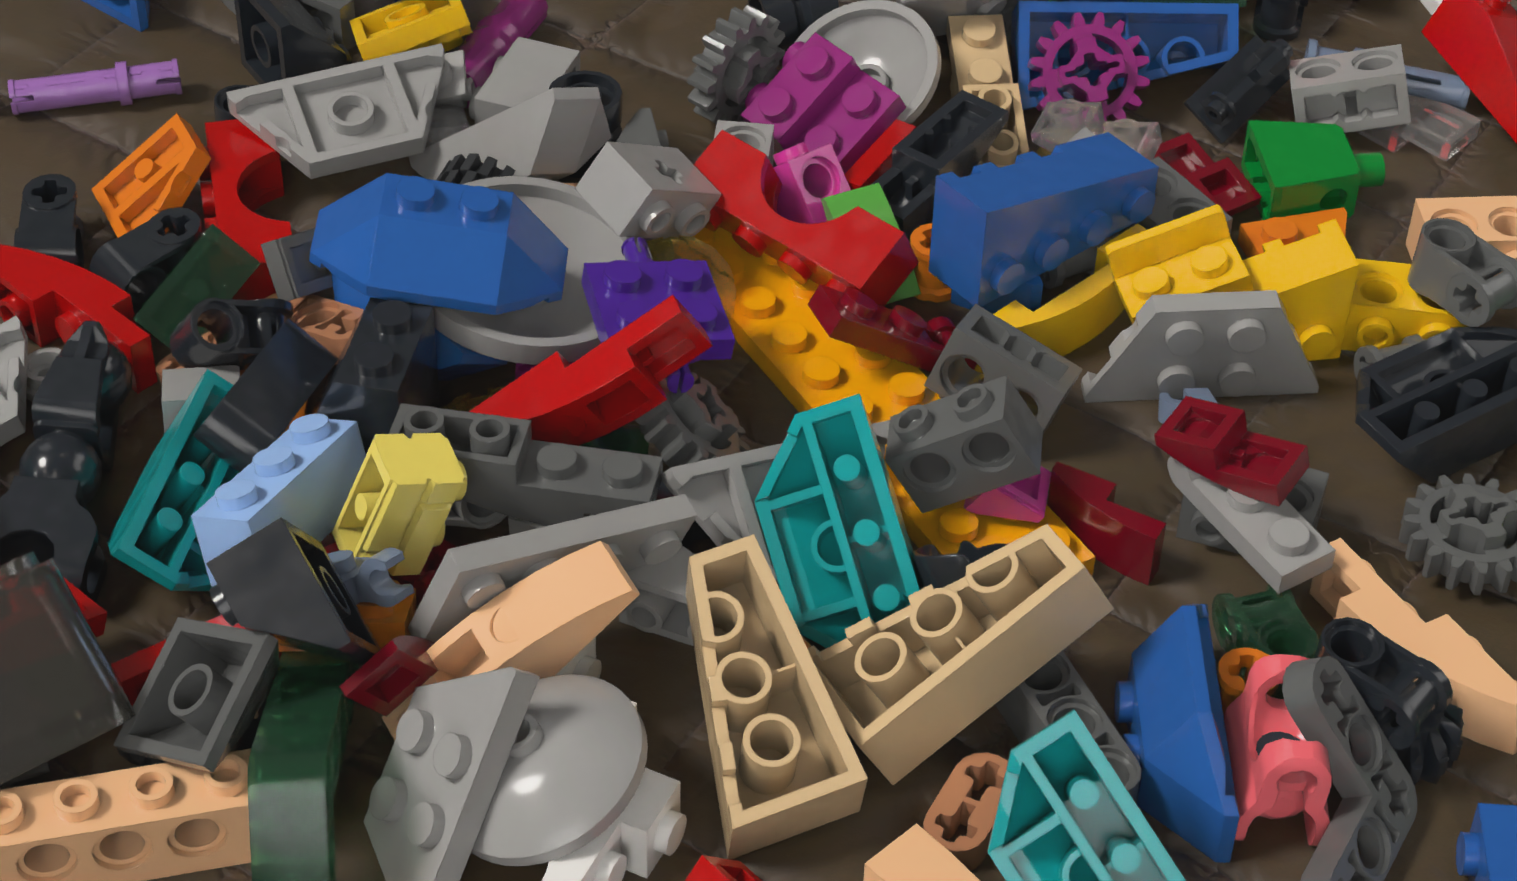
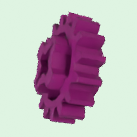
(1085, 49)

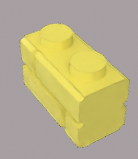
(401, 499)

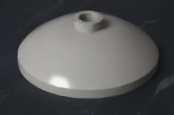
(887, 44)
(566, 772)

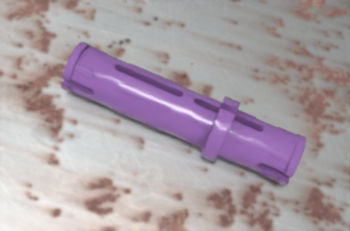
(95, 86)

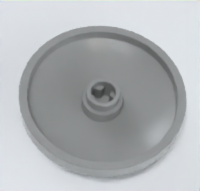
(546, 327)

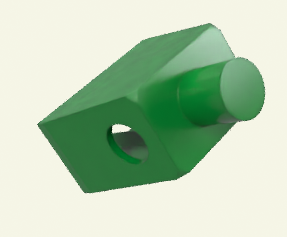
(1306, 167)

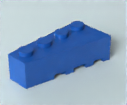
(1035, 214)

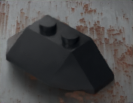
(1443, 400)

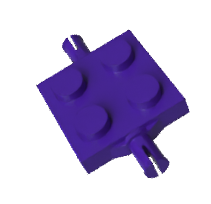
(631, 287)

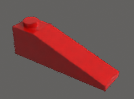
(1481, 47)

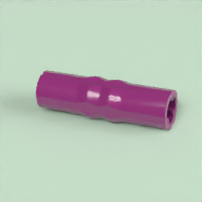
(497, 34)

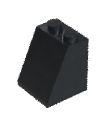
(383, 365)

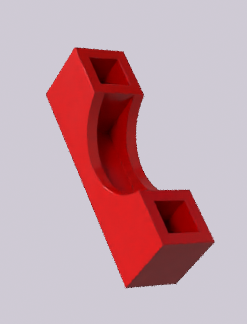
(243, 178)
(838, 253)

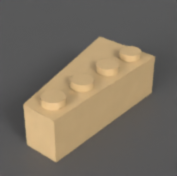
(957, 649)
(768, 716)

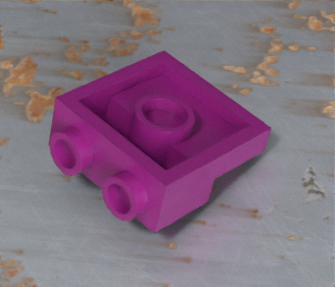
(823, 101)

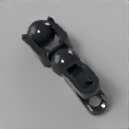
(64, 465)

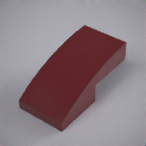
(1217, 180)
(1217, 445)
(1113, 533)
(391, 674)

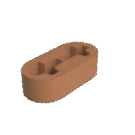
(956, 807)

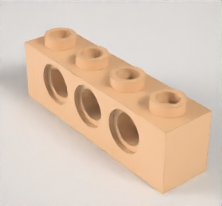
(127, 824)

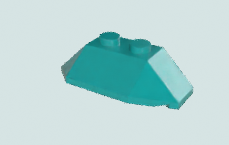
(180, 477)
(835, 524)
(1071, 815)

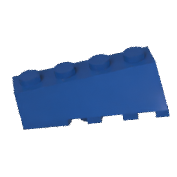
(1171, 34)

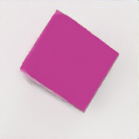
(1018, 500)

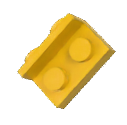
(1177, 258)

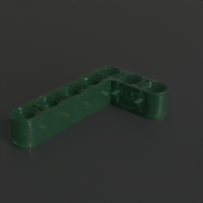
(298, 769)

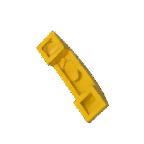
(1077, 313)

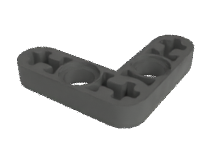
(1372, 781)

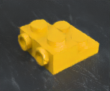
(410, 26)

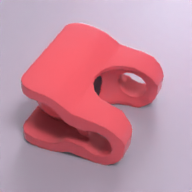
(1270, 759)

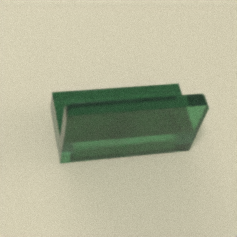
(207, 270)

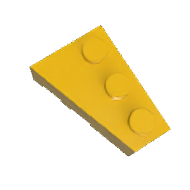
(1314, 284)

